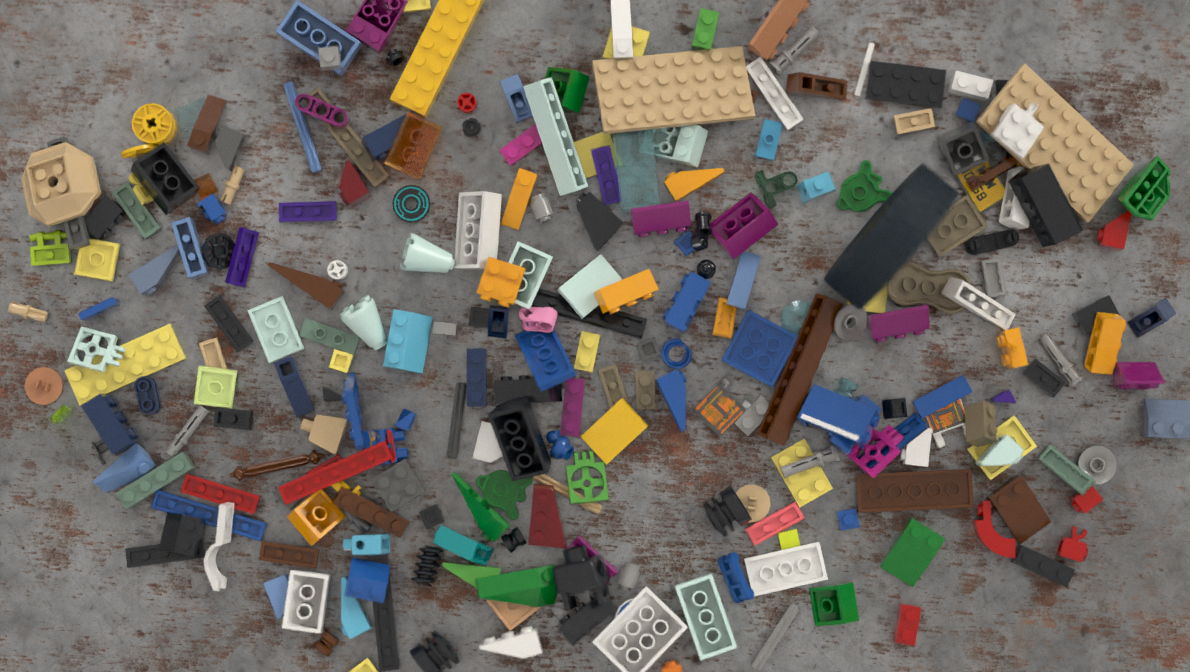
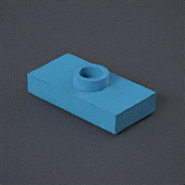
(768, 139)

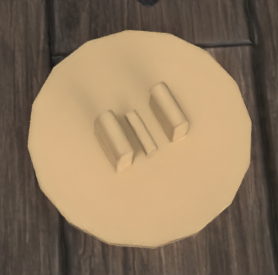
(755, 501)

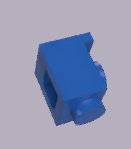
(213, 209)

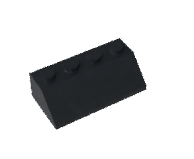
(1045, 205)
(520, 439)

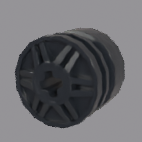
(726, 511)
(436, 655)

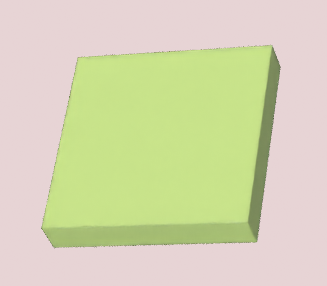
(215, 387)

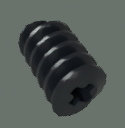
(426, 565)

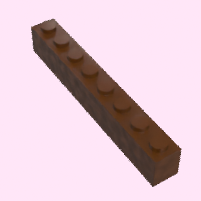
(800, 369)

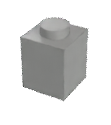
(330, 58)

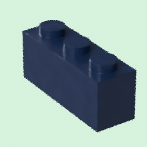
(476, 377)

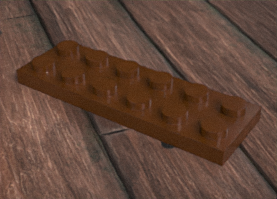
(914, 490)

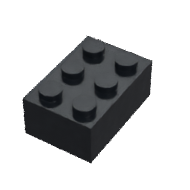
(164, 178)

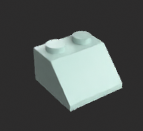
(1002, 452)

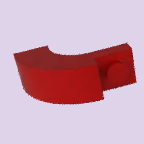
(987, 534)

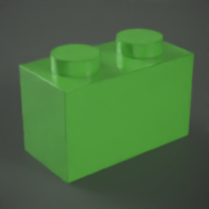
(705, 29)

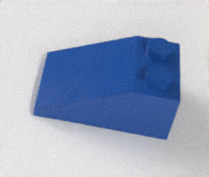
(674, 393)

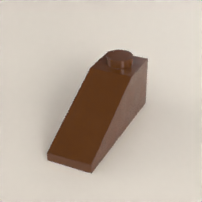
(816, 86)
(206, 124)

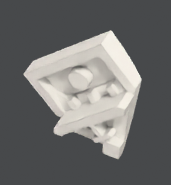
(487, 447)

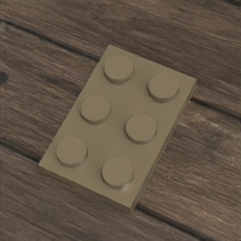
(957, 226)

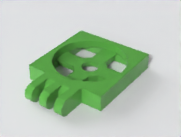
(585, 464)

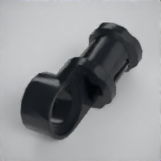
(702, 231)

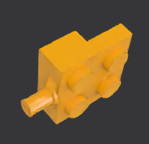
(1012, 348)

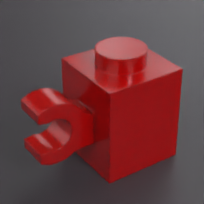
(1072, 547)

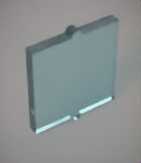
(188, 115)

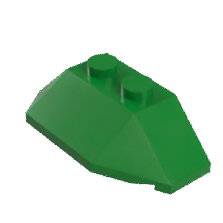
(1147, 190)

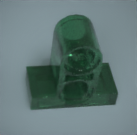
(780, 186)

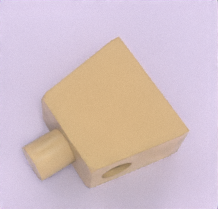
(326, 431)

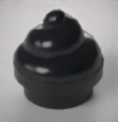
(706, 269)

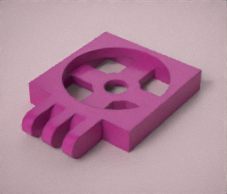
(886, 437)

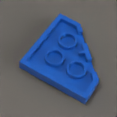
(353, 413)

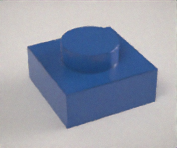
(848, 519)

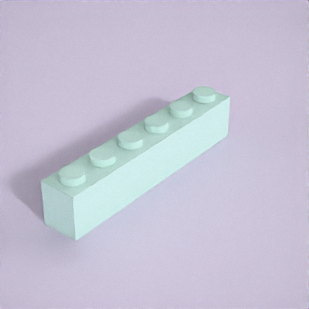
(555, 136)

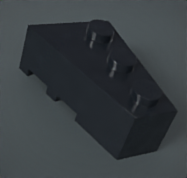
(511, 389)
(585, 619)

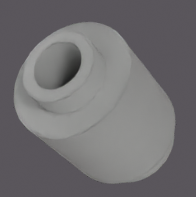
(541, 208)
(628, 576)

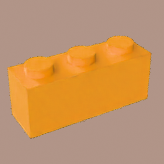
(626, 292)
(1105, 343)

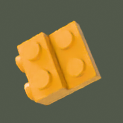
(500, 282)

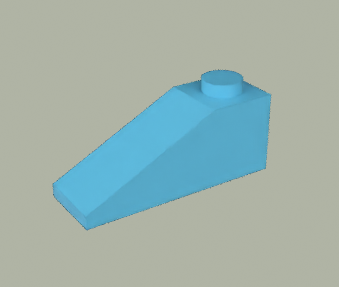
(352, 614)

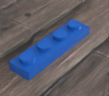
(909, 429)

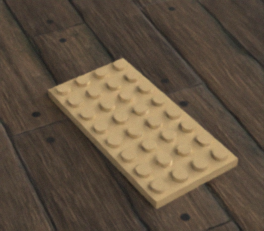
(673, 90)
(1077, 153)

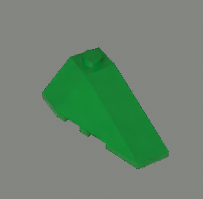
(485, 515)

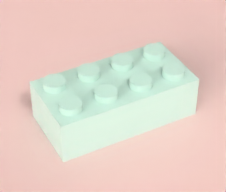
(705, 616)

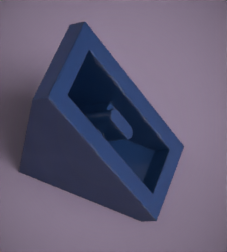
(498, 321)

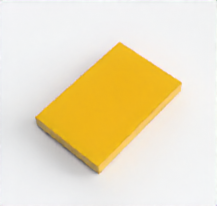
(614, 431)

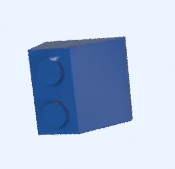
(367, 580)

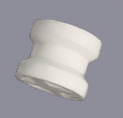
(337, 270)

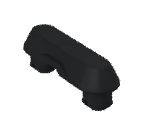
(991, 242)

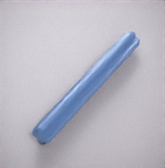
(302, 128)

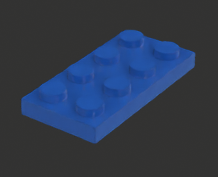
(545, 358)

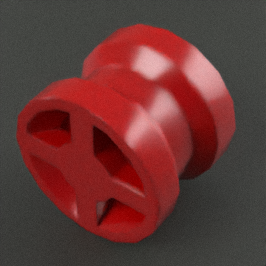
(464, 101)

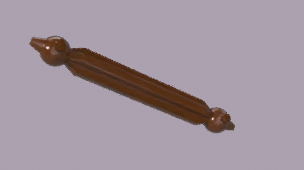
(276, 465)

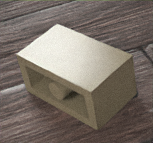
(980, 423)

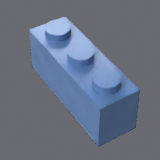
(190, 248)

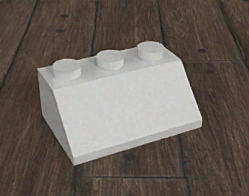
(306, 601)

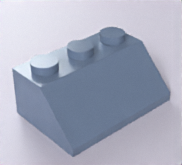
(1166, 418)

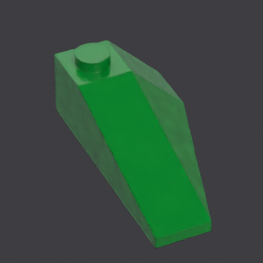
(525, 587)

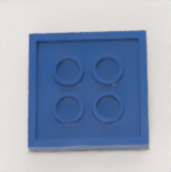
(760, 348)

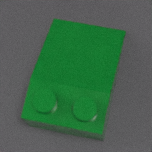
(912, 552)

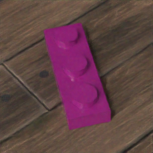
(572, 407)

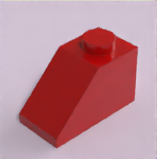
(1114, 233)

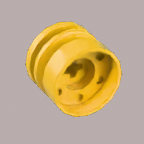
(163, 132)

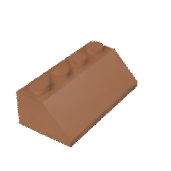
(775, 27)

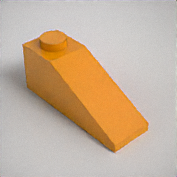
(686, 182)
(519, 199)

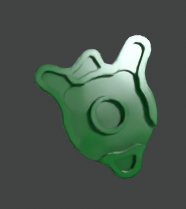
(861, 190)
(503, 492)

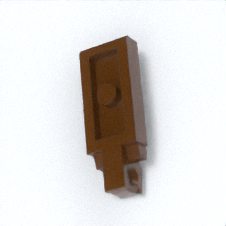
(991, 173)

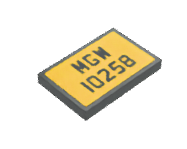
(985, 196)

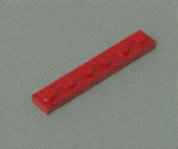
(335, 472)

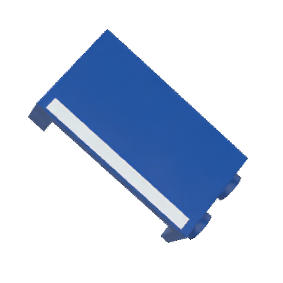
(839, 415)

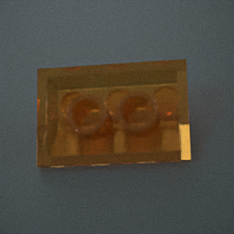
(413, 145)

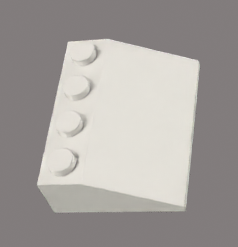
(640, 633)

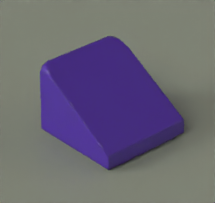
(1004, 397)

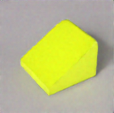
(788, 539)

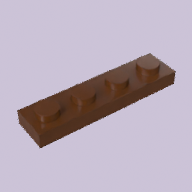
(370, 512)

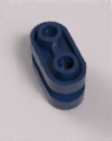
(147, 395)

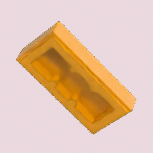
(724, 319)

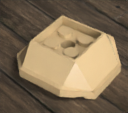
(76, 185)

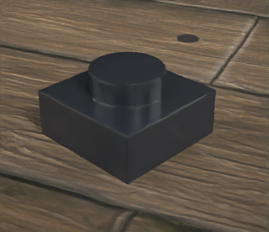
(479, 317)
(431, 516)

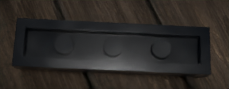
(152, 555)

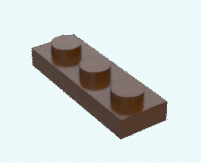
(289, 554)

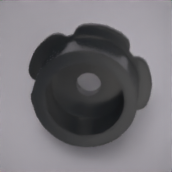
(395, 57)
(471, 122)

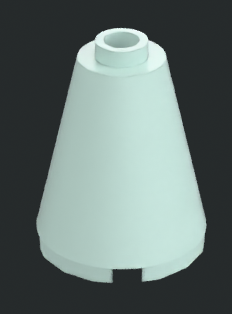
(425, 256)

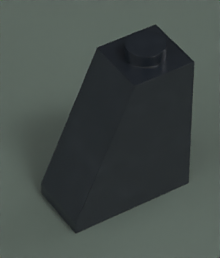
(597, 219)

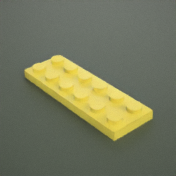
(141, 358)

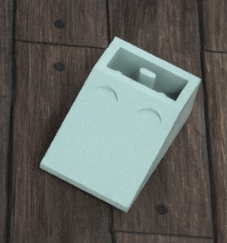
(680, 144)

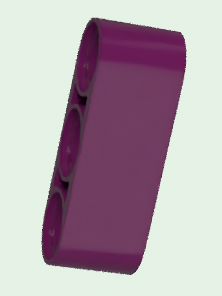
(315, 104)

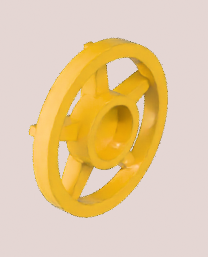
(137, 151)

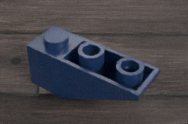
(294, 386)

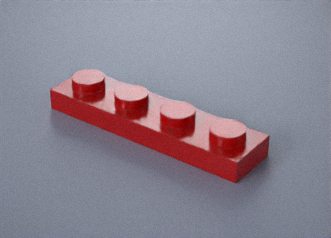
(220, 493)

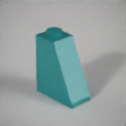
(463, 545)

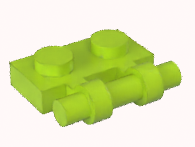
(49, 254)

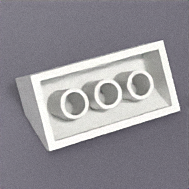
(477, 229)

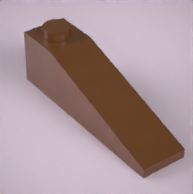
(319, 288)

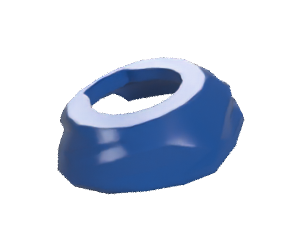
(665, 354)

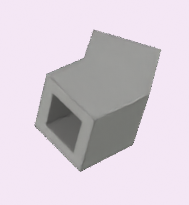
(444, 328)

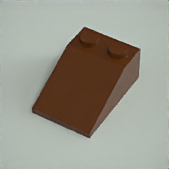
(1019, 509)

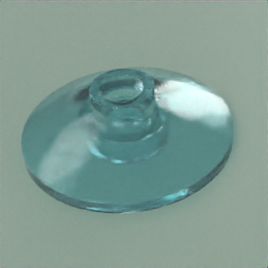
(790, 314)

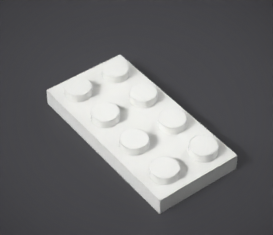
(786, 568)

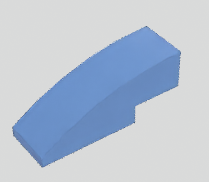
(743, 280)

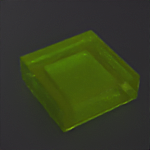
(60, 414)

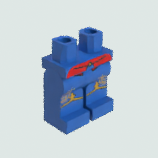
(390, 436)

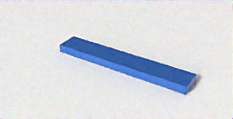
(177, 504)

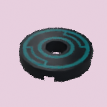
(401, 198)

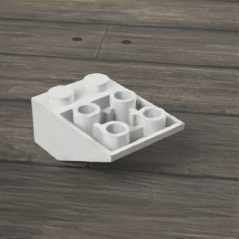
(520, 645)

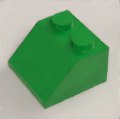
(569, 87)
(834, 604)

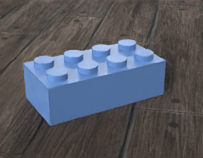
(312, 31)

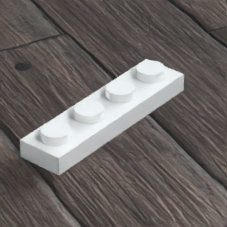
(774, 93)

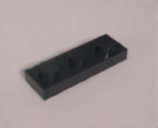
(229, 323)

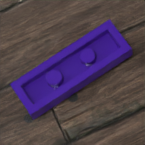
(606, 174)
(308, 211)
(242, 257)

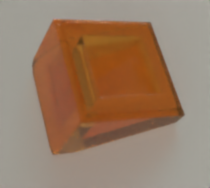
(206, 185)

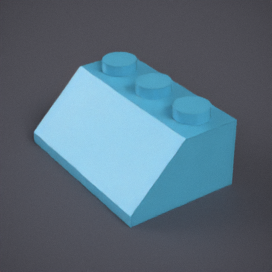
(407, 341)

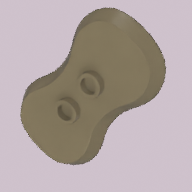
(923, 286)

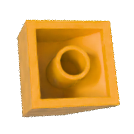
(315, 516)

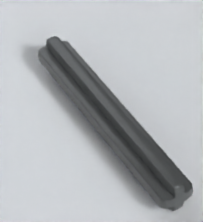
(456, 420)

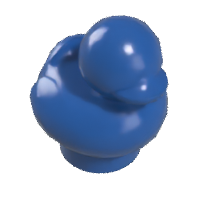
(561, 445)

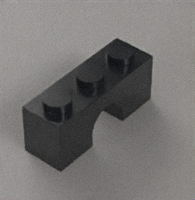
(1043, 566)

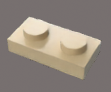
(914, 121)

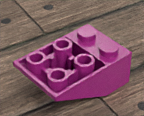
(376, 22)
(1137, 375)

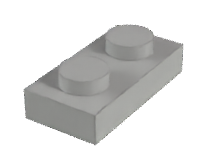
(752, 416)

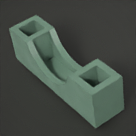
(155, 480)

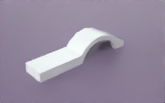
(223, 536)

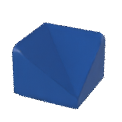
(406, 419)

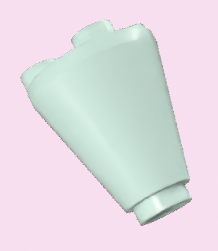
(365, 322)

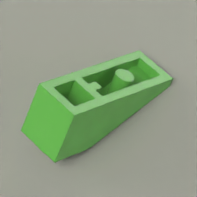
(471, 572)

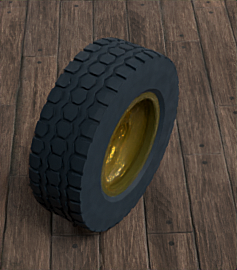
(891, 236)

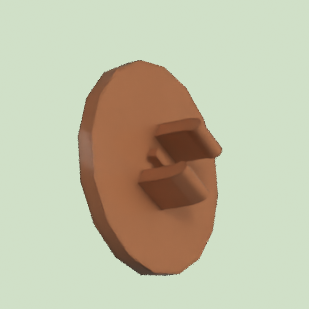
(43, 386)

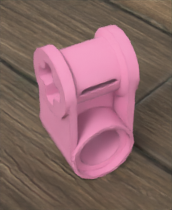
(539, 320)

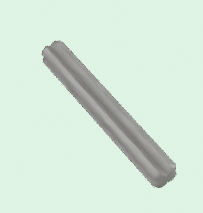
(775, 637)

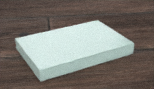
(581, 287)
(276, 329)

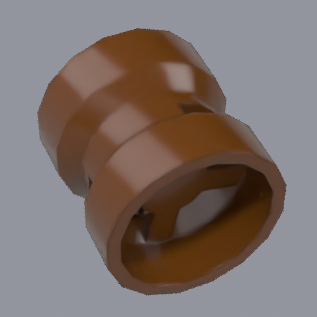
(326, 643)

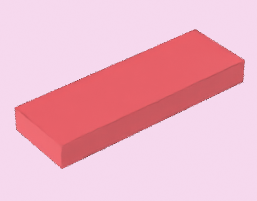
(774, 523)

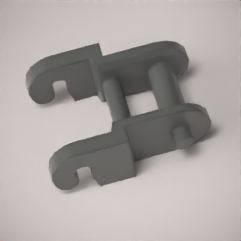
(99, 452)

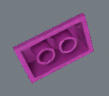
(661, 218)
(742, 225)
(898, 323)

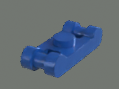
(735, 578)

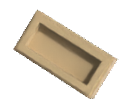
(212, 353)

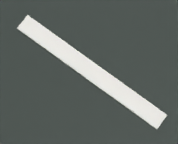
(864, 69)

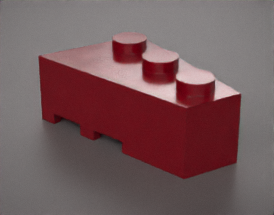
(545, 521)

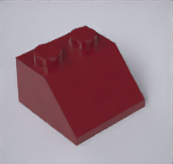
(352, 186)

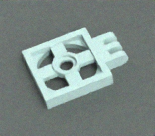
(108, 354)

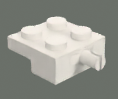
(1018, 129)

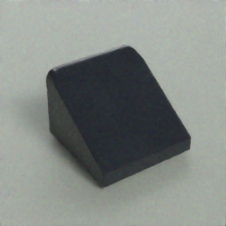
(330, 395)
(894, 408)

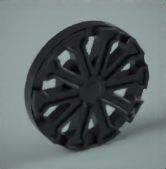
(218, 249)

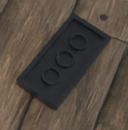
(905, 84)

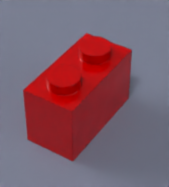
(907, 624)

